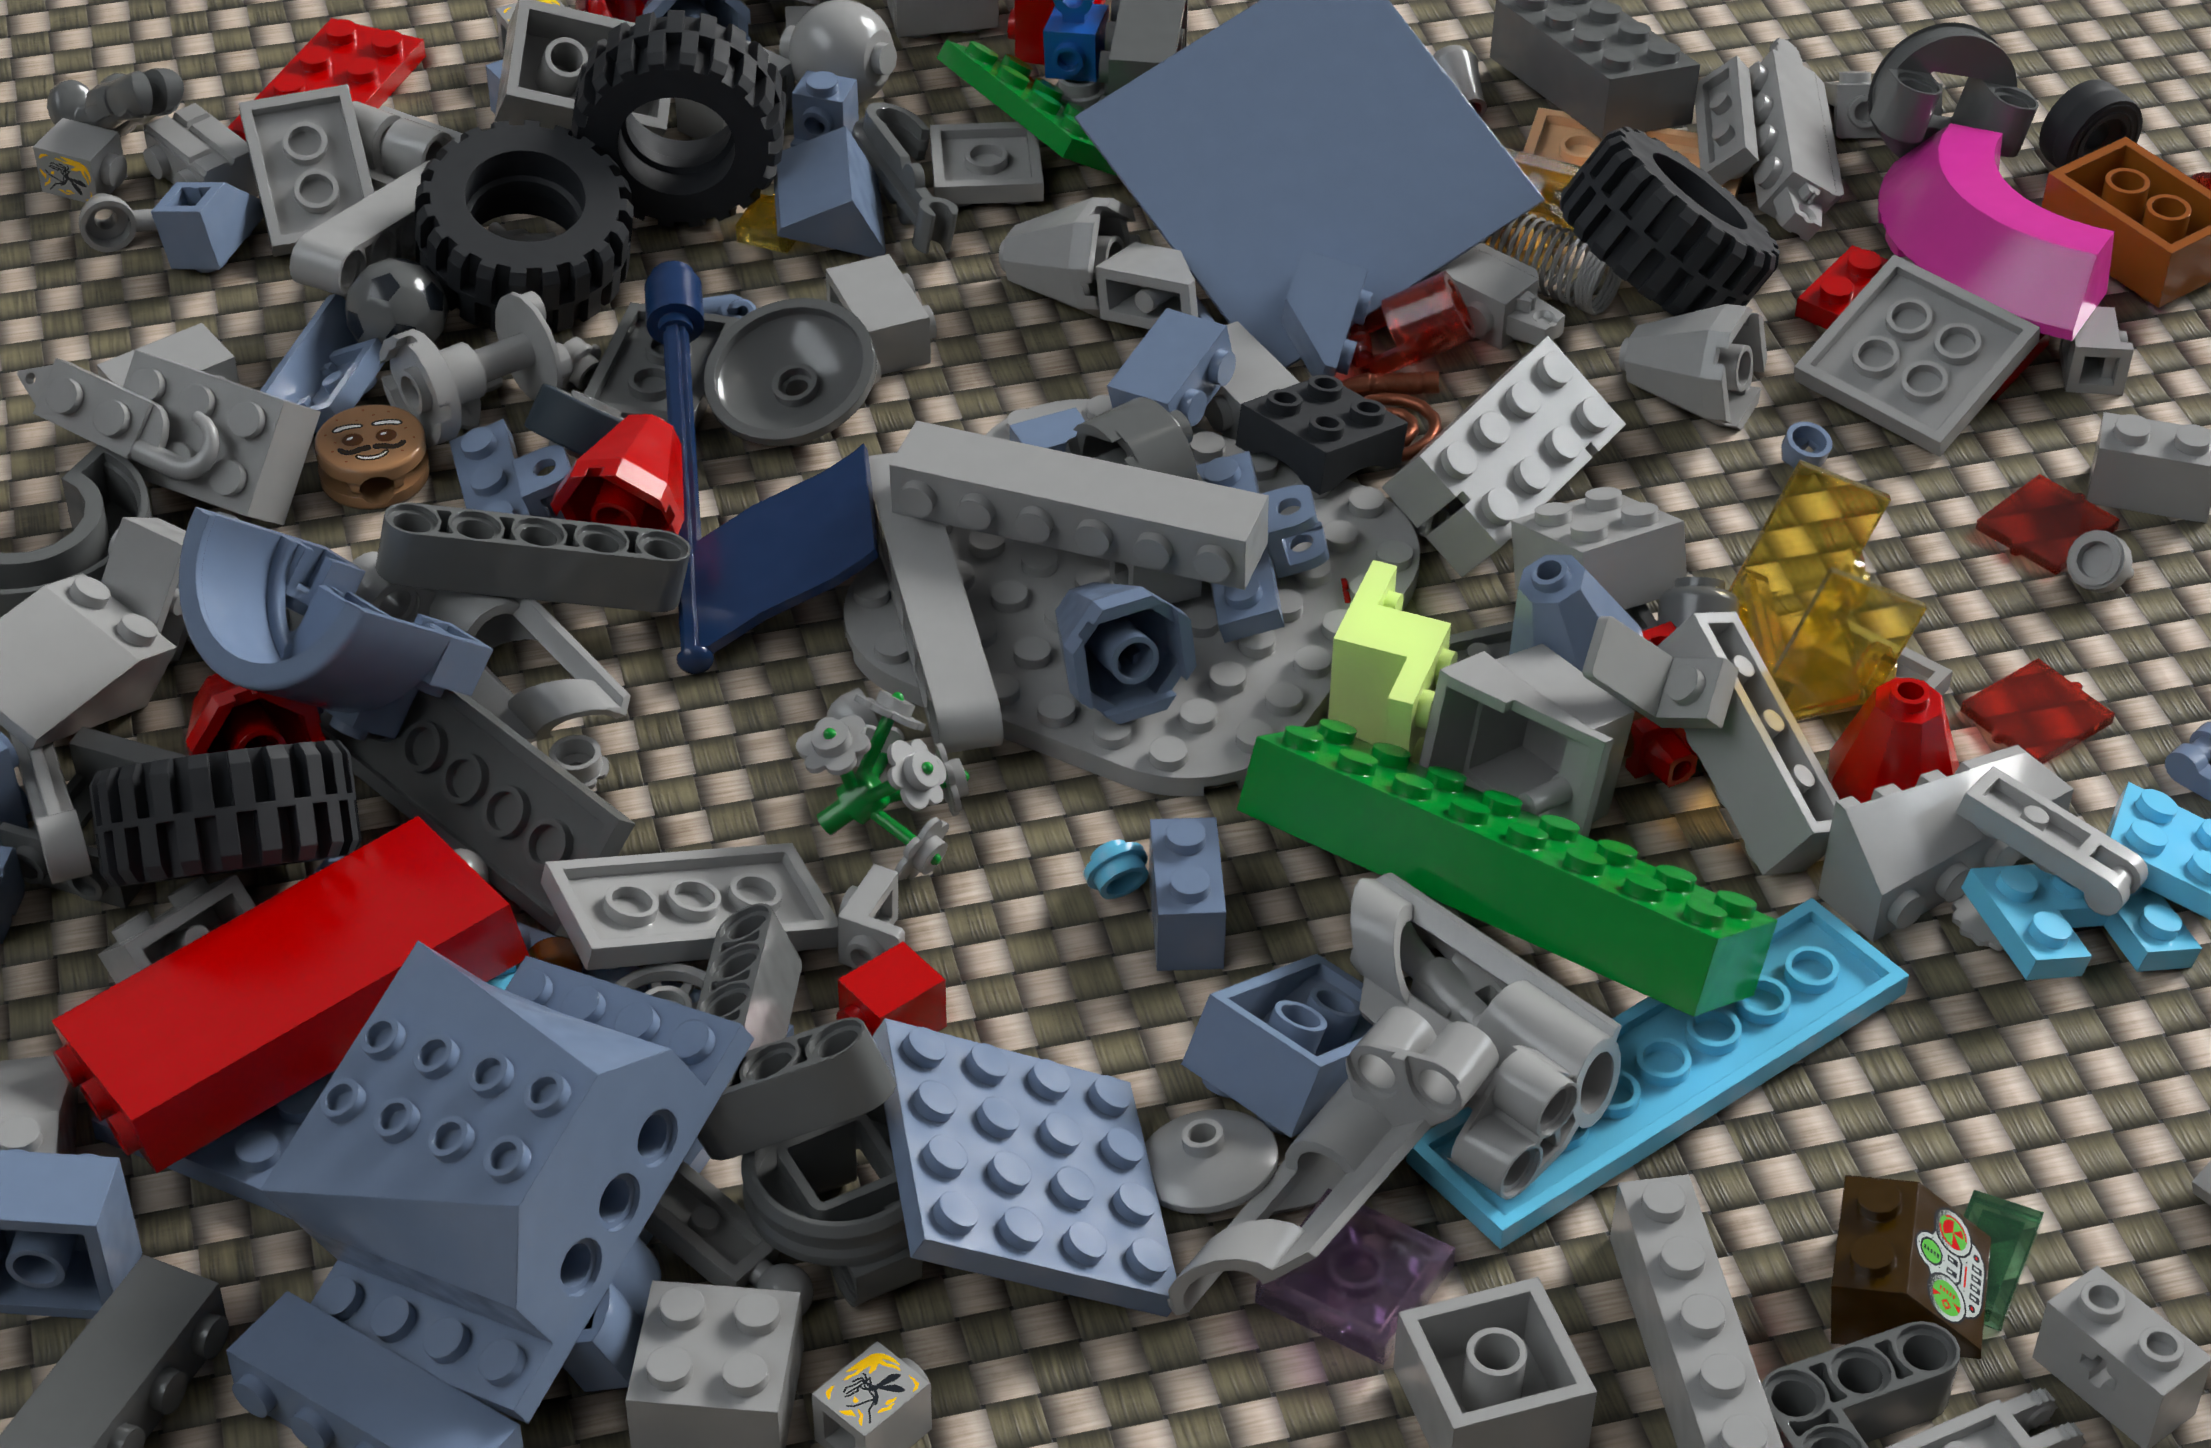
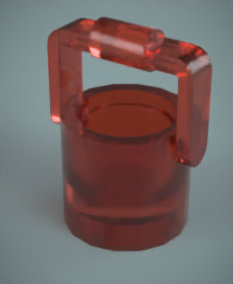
(1422, 323)

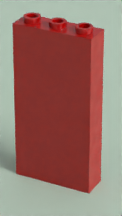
(276, 993)

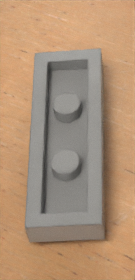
(1726, 122)

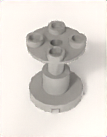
(438, 382)

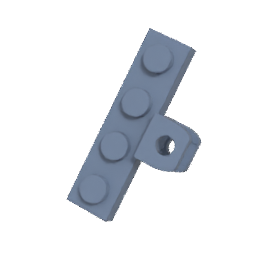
(501, 481)
(1258, 606)

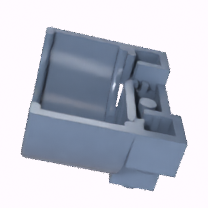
(342, 653)

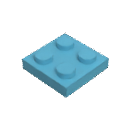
(2170, 842)

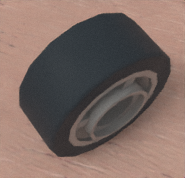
(571, 419)

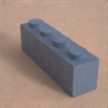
(351, 1390)

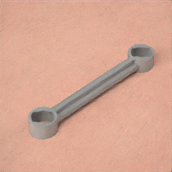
(53, 812)

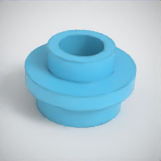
(1117, 868)

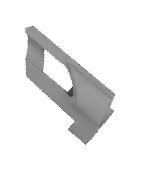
(499, 621)

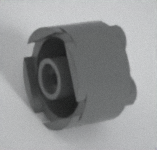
(1139, 436)

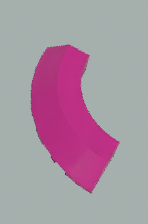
(1969, 226)

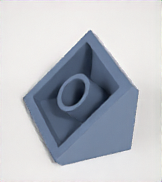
(830, 195)

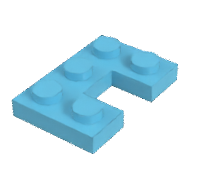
(2036, 914)

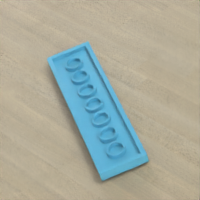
(1687, 1068)

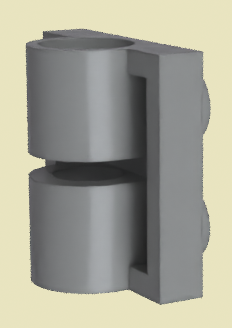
(397, 141)

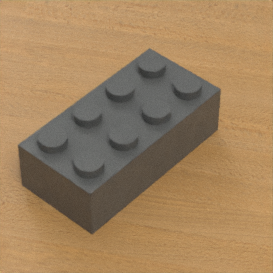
(1596, 63)

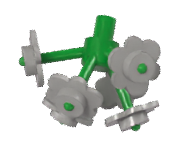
(886, 774)

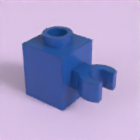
(1075, 40)

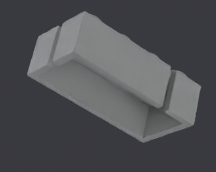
(1505, 455)

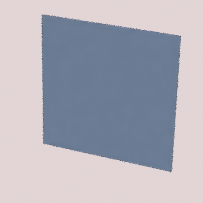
(1312, 136)

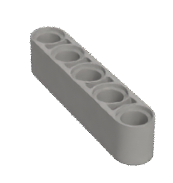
(359, 236)

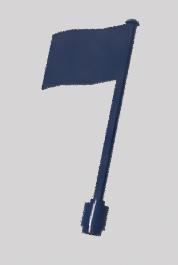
(774, 549)

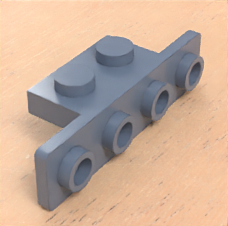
(326, 364)

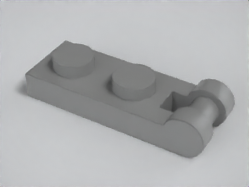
(2054, 840)

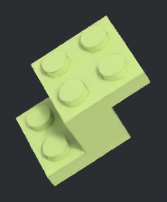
(1387, 665)

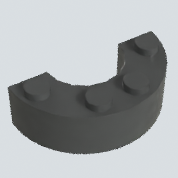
(97, 497)

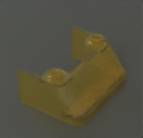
(1811, 601)

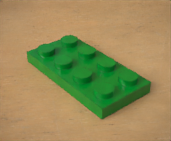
(1028, 101)

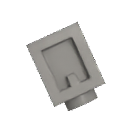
(1656, 685)

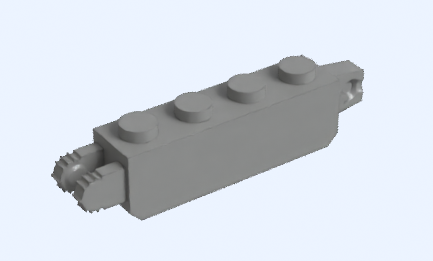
(1795, 142)
(1503, 298)

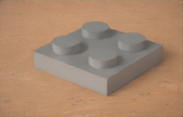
(986, 163)

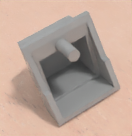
(1530, 732)

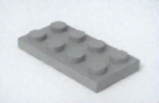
(674, 902)

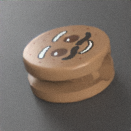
(372, 456)

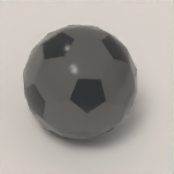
(394, 299)

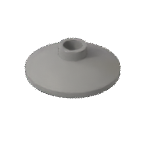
(1211, 1160)

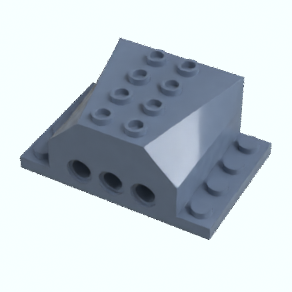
(497, 1162)

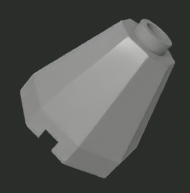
(1061, 249)
(1700, 362)

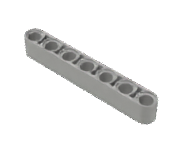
(936, 623)

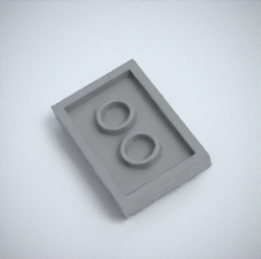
(304, 160)

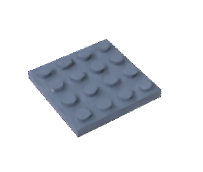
(1024, 1170)

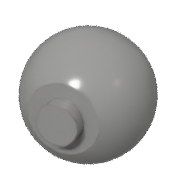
(842, 40)

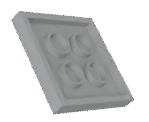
(1917, 354)

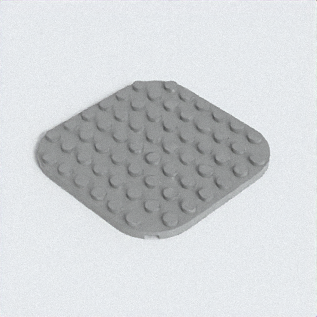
(1237, 686)

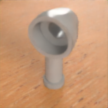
(118, 229)

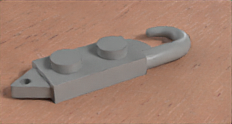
(115, 418)

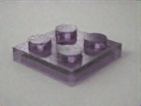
(1361, 1282)

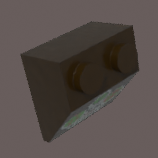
(1906, 1262)

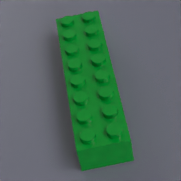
(1510, 866)

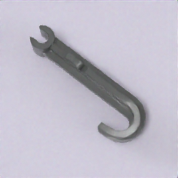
(886, 139)

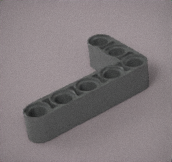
(782, 1082)
(1864, 1388)

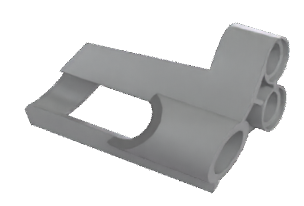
(1552, 1046)
(1394, 1093)

